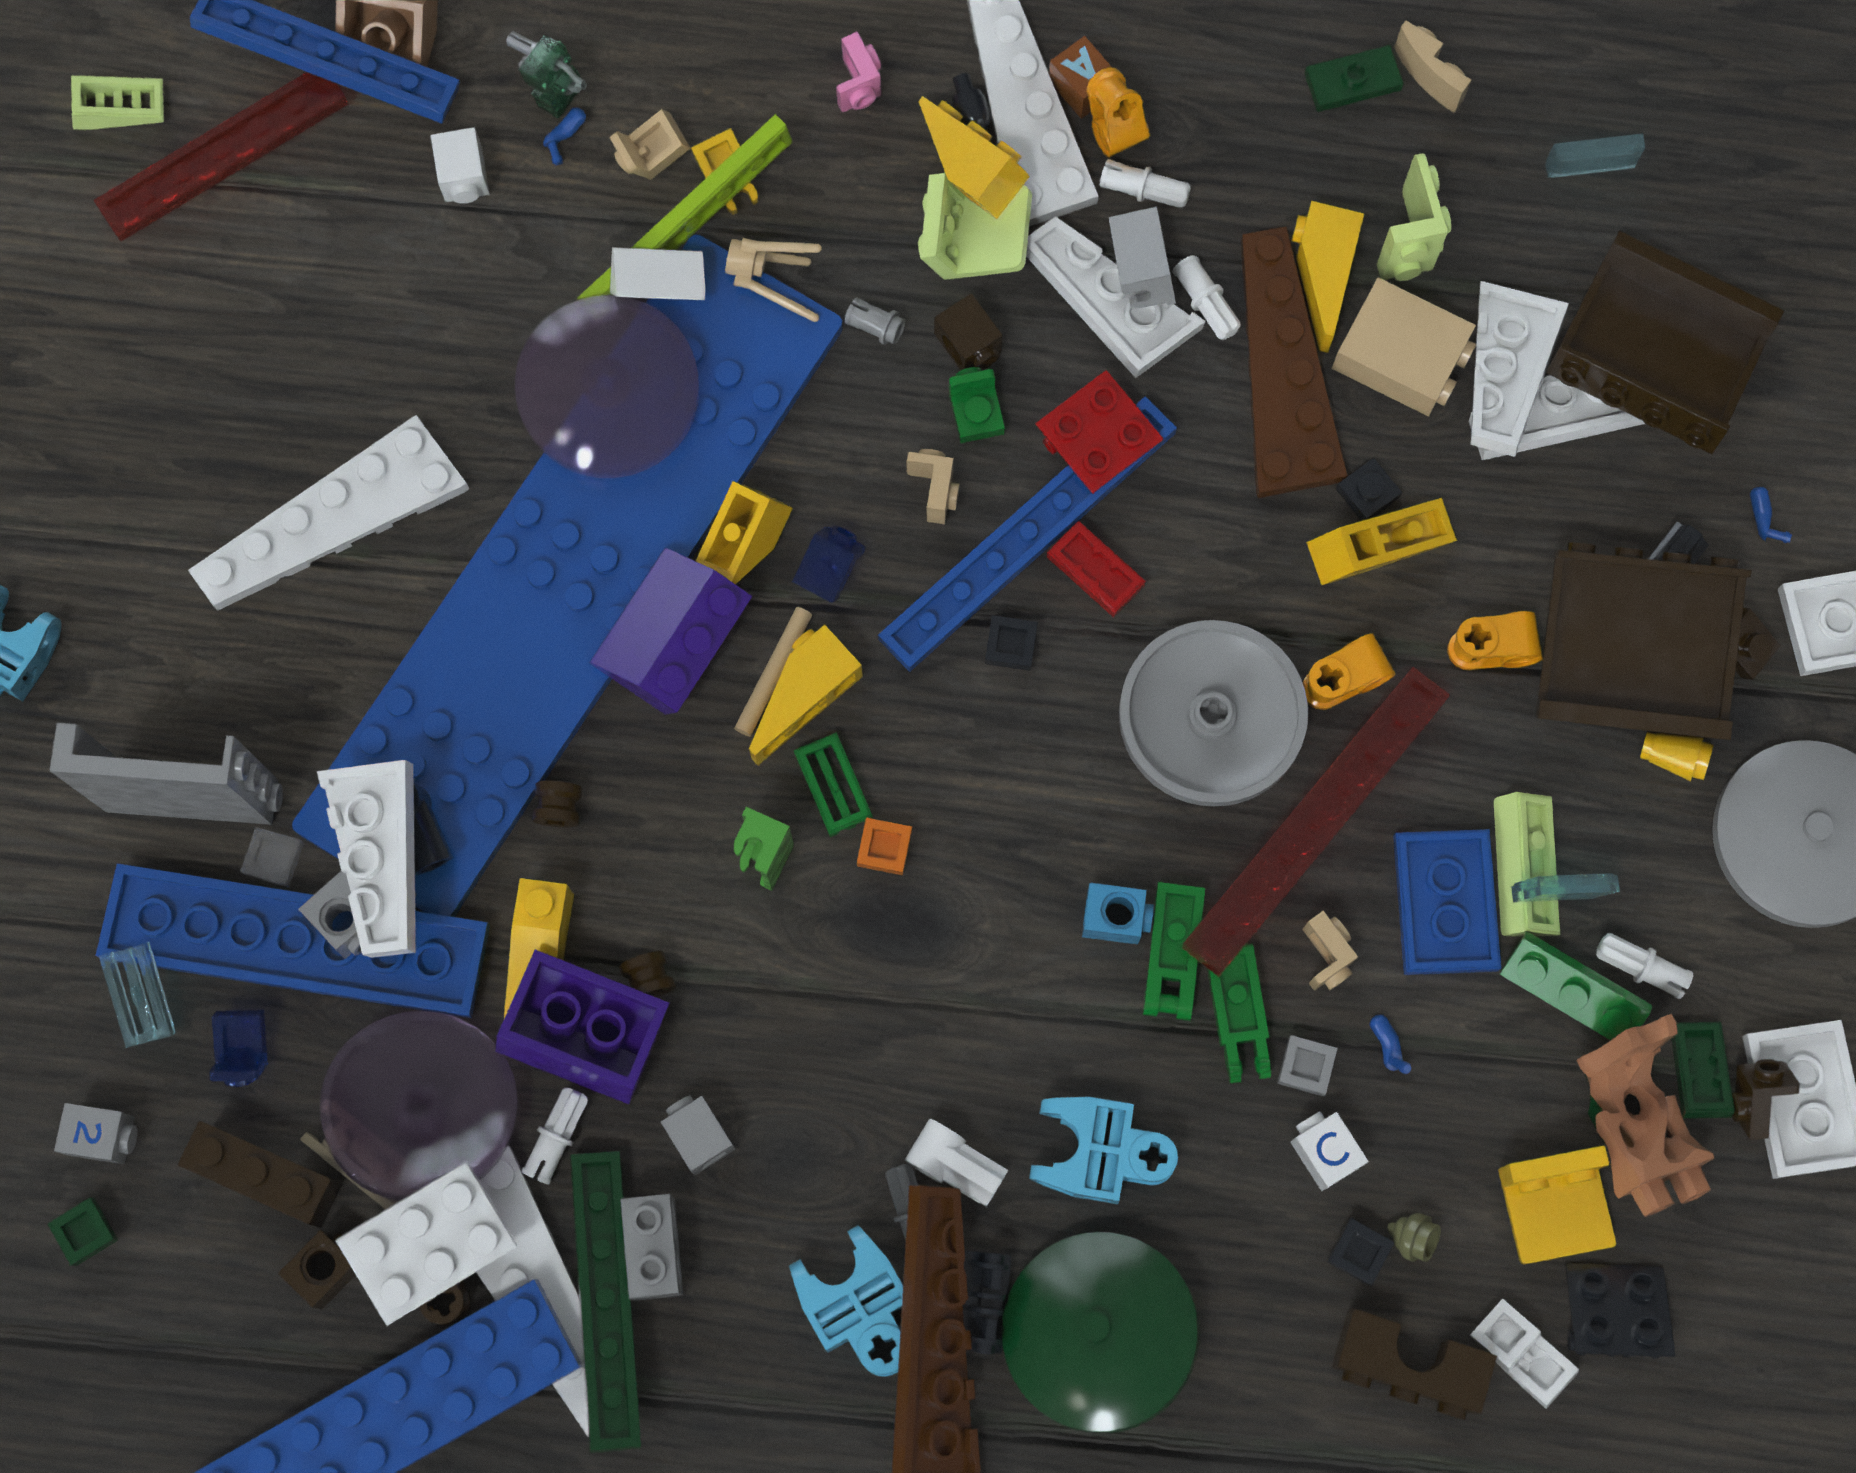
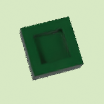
(82, 1232)

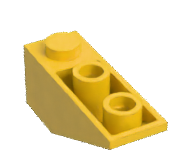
(974, 165)

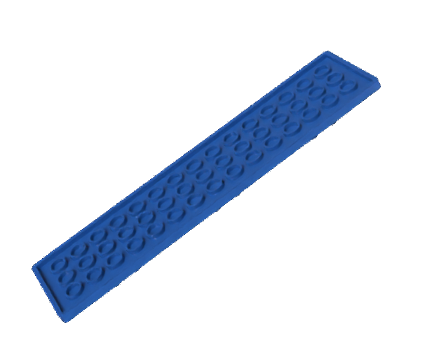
(508, 653)

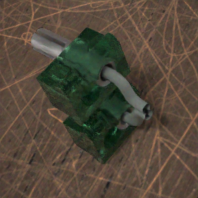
(548, 72)

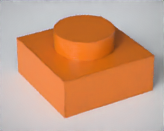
(884, 846)

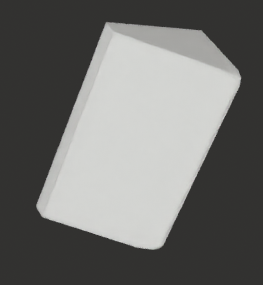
(657, 273)

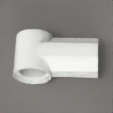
(947, 1158)

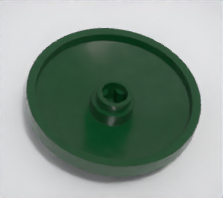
(1100, 1332)

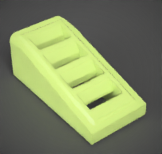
(107, 117)

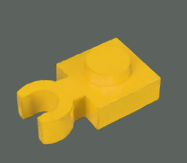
(713, 153)

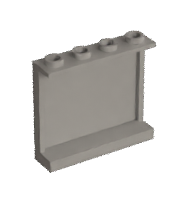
(232, 792)

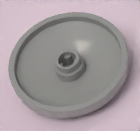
(1213, 713)
(1791, 833)

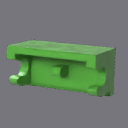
(767, 844)

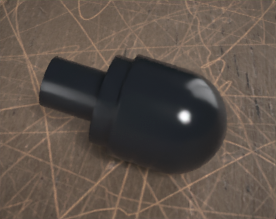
(970, 102)

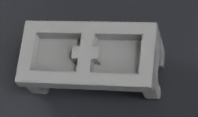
(1142, 257)

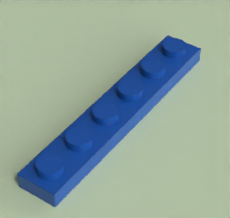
(328, 55)

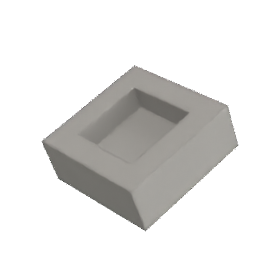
(1307, 1065)

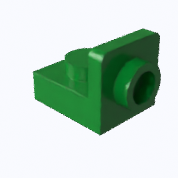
(975, 404)

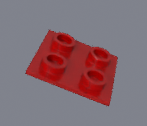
(1098, 432)

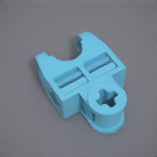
(26, 651)
(1080, 1173)
(868, 1322)

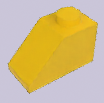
(743, 532)

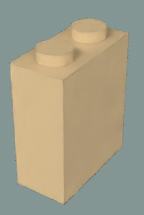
(1405, 347)

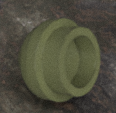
(1415, 1236)

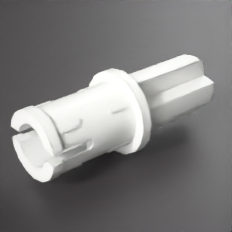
(1144, 184)
(1207, 297)
(1644, 965)
(556, 1134)

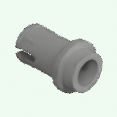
(875, 321)

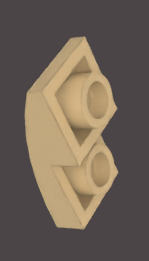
(1419, 54)

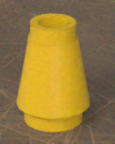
(1678, 754)

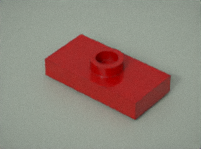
(1096, 569)

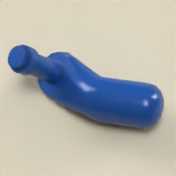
(563, 131)
(1763, 513)
(1390, 1044)

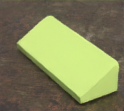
(1524, 852)

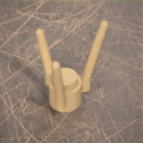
(748, 258)

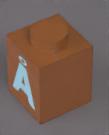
(1072, 72)

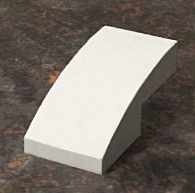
(1524, 1353)

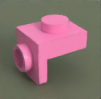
(863, 67)

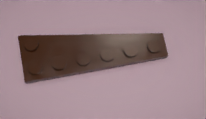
(1290, 406)
(933, 1380)

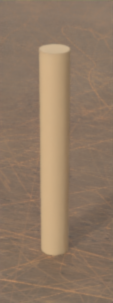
(772, 672)

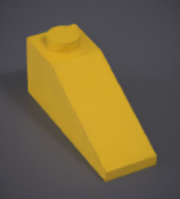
(1324, 263)
(1380, 541)
(810, 681)
(538, 924)

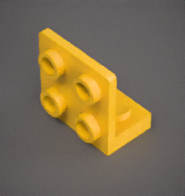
(1558, 1205)

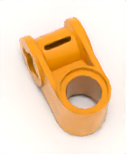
(1115, 112)
(1503, 639)
(1352, 670)

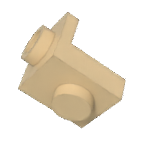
(650, 146)
(943, 492)
(1331, 941)

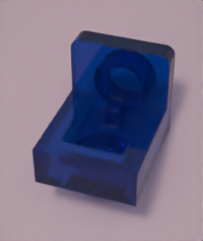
(829, 562)
(238, 1047)

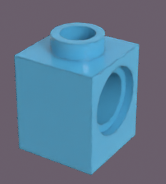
(1097, 924)

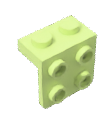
(968, 241)
(1417, 244)

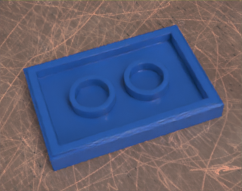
(1446, 902)

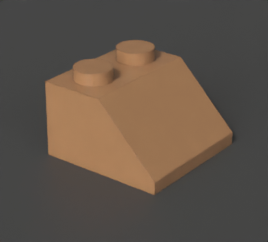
(393, 26)

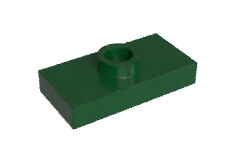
(1353, 78)
(1702, 1070)

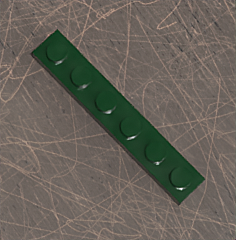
(604, 1303)

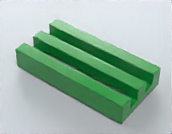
(848, 821)

